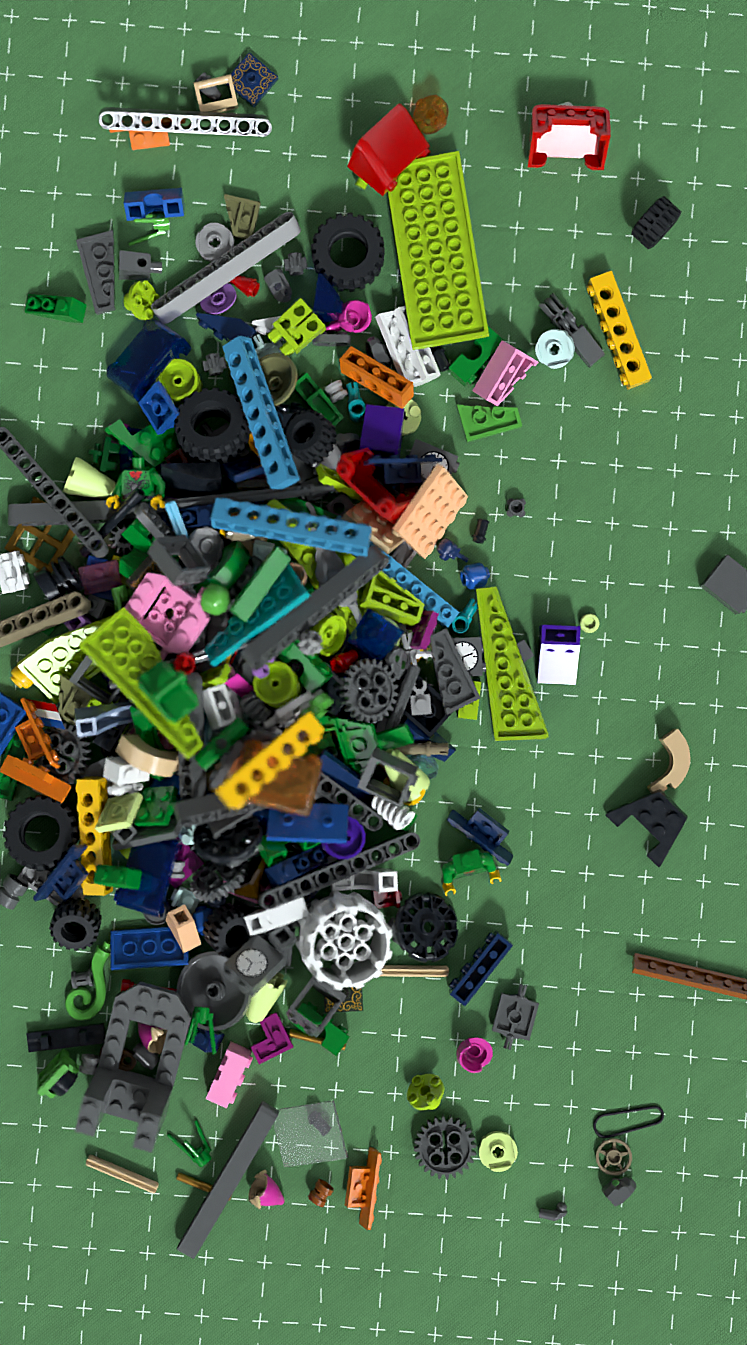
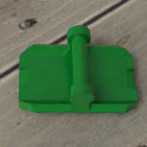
(168, 691)

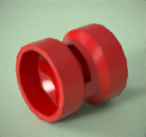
(186, 665)

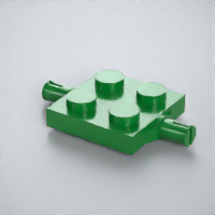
(156, 806)

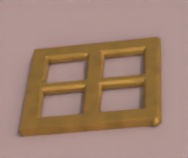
(42, 536)

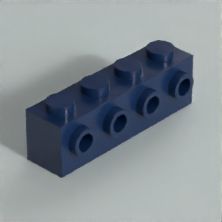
(480, 967)

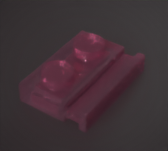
(100, 576)

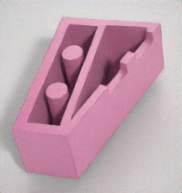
(502, 373)
(229, 1075)

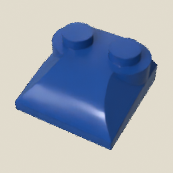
(159, 408)

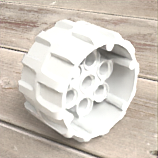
(370, 959)

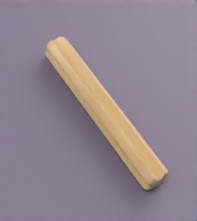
(414, 971)
(122, 1174)

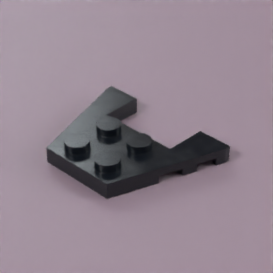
(658, 816)

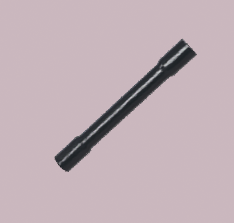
(132, 500)

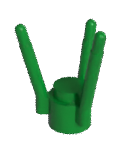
(200, 1016)
(199, 1155)

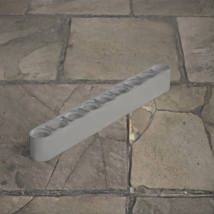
(226, 267)

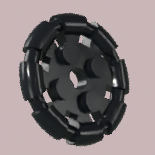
(228, 844)
(416, 927)

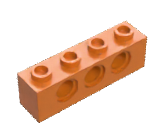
(376, 377)

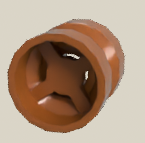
(320, 1193)

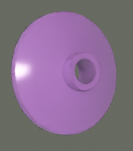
(219, 300)

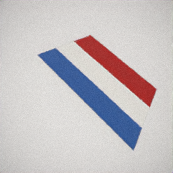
(48, 714)

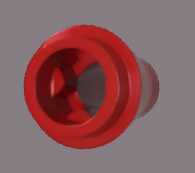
(246, 285)
(341, 662)

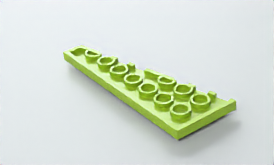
(510, 691)

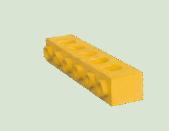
(607, 283)
(227, 789)
(101, 844)

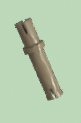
(425, 749)

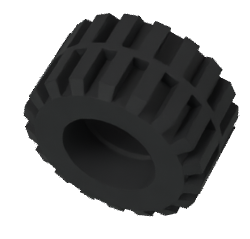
(656, 222)
(319, 445)
(220, 923)
(75, 936)

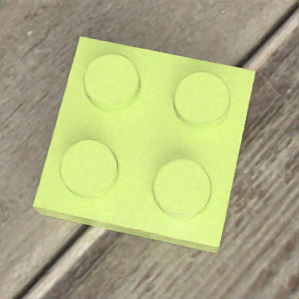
(119, 812)

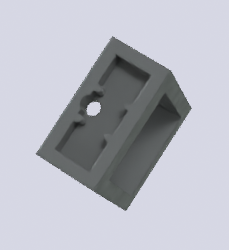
(162, 552)
(90, 688)
(382, 790)
(326, 990)

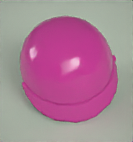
(474, 1054)

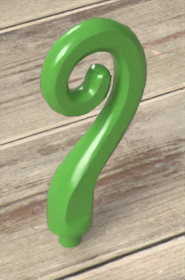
(98, 961)

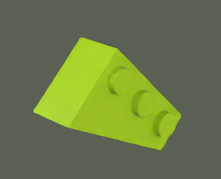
(391, 600)

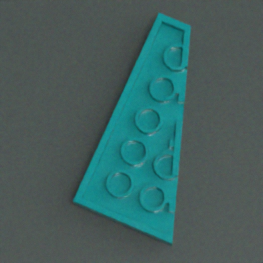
(280, 599)

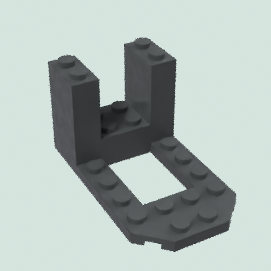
(127, 1092)

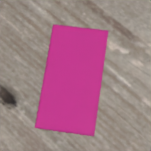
(239, 685)

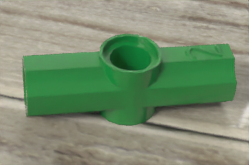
(231, 734)

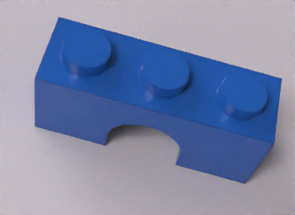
(141, 203)

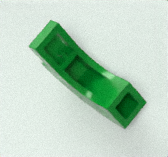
(231, 566)

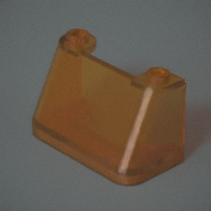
(291, 789)

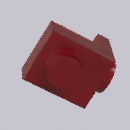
(386, 899)

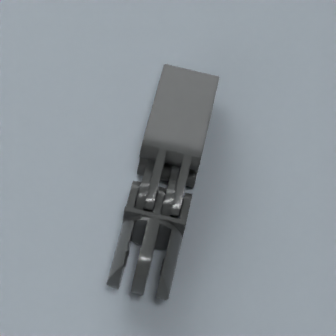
(584, 343)

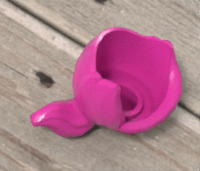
(354, 318)

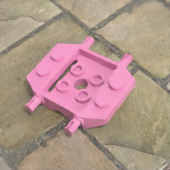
(183, 628)

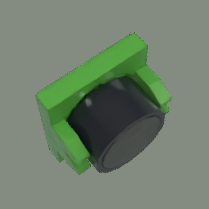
(57, 1075)

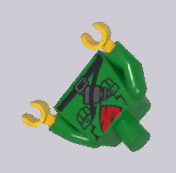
(139, 477)
(467, 865)

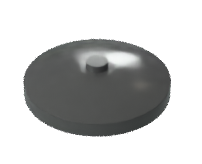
(204, 985)

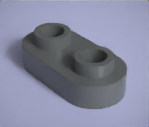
(336, 339)

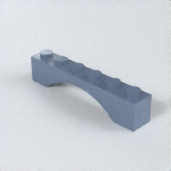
(99, 718)

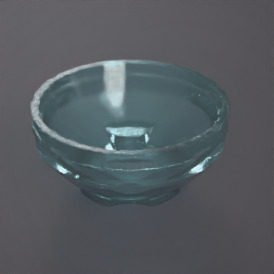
(426, 764)

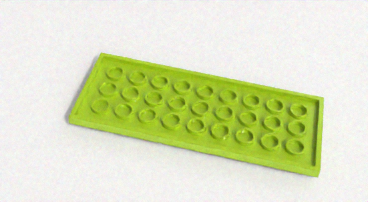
(437, 253)

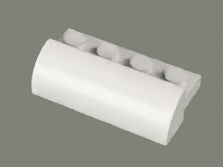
(412, 364)

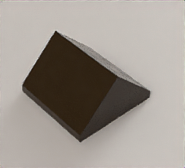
(255, 881)

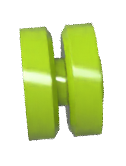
(180, 380)
(333, 633)
(279, 686)

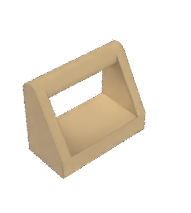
(218, 106)

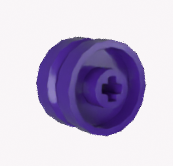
(354, 843)

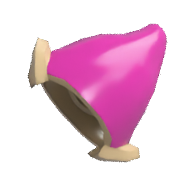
(152, 1037)
(265, 1191)

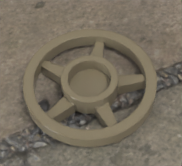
(613, 1156)

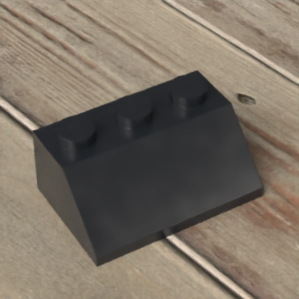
(426, 722)

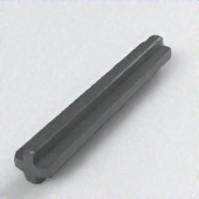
(403, 696)

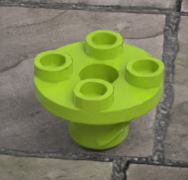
(140, 300)
(425, 1092)

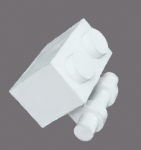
(12, 572)
(221, 706)
(122, 773)

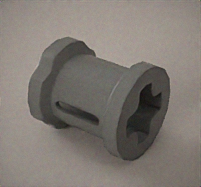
(82, 978)

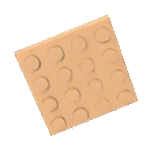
(431, 511)

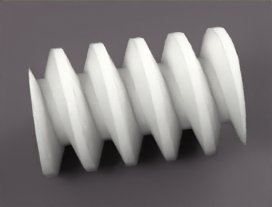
(396, 815)

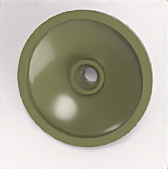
(280, 376)

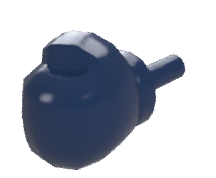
(448, 549)

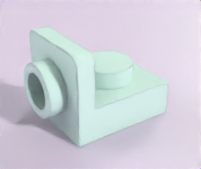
(186, 897)

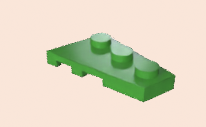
(487, 421)

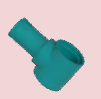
(355, 402)
(465, 616)

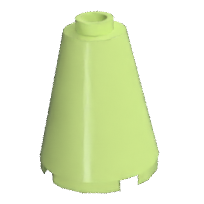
(88, 481)
(399, 780)
(265, 998)

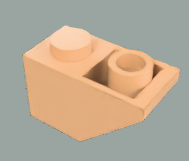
(183, 928)

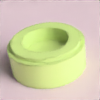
(589, 623)

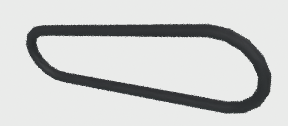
(629, 1130)

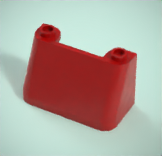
(569, 133)
(388, 150)
(360, 478)

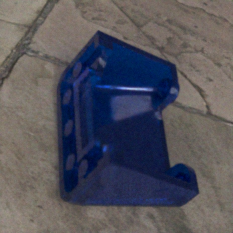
(146, 358)
(157, 865)

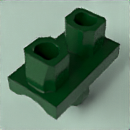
(108, 447)

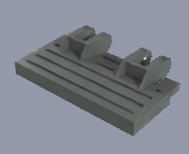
(151, 834)

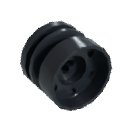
(59, 580)

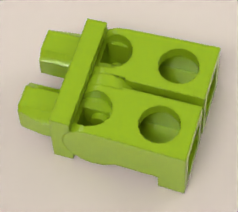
(297, 327)

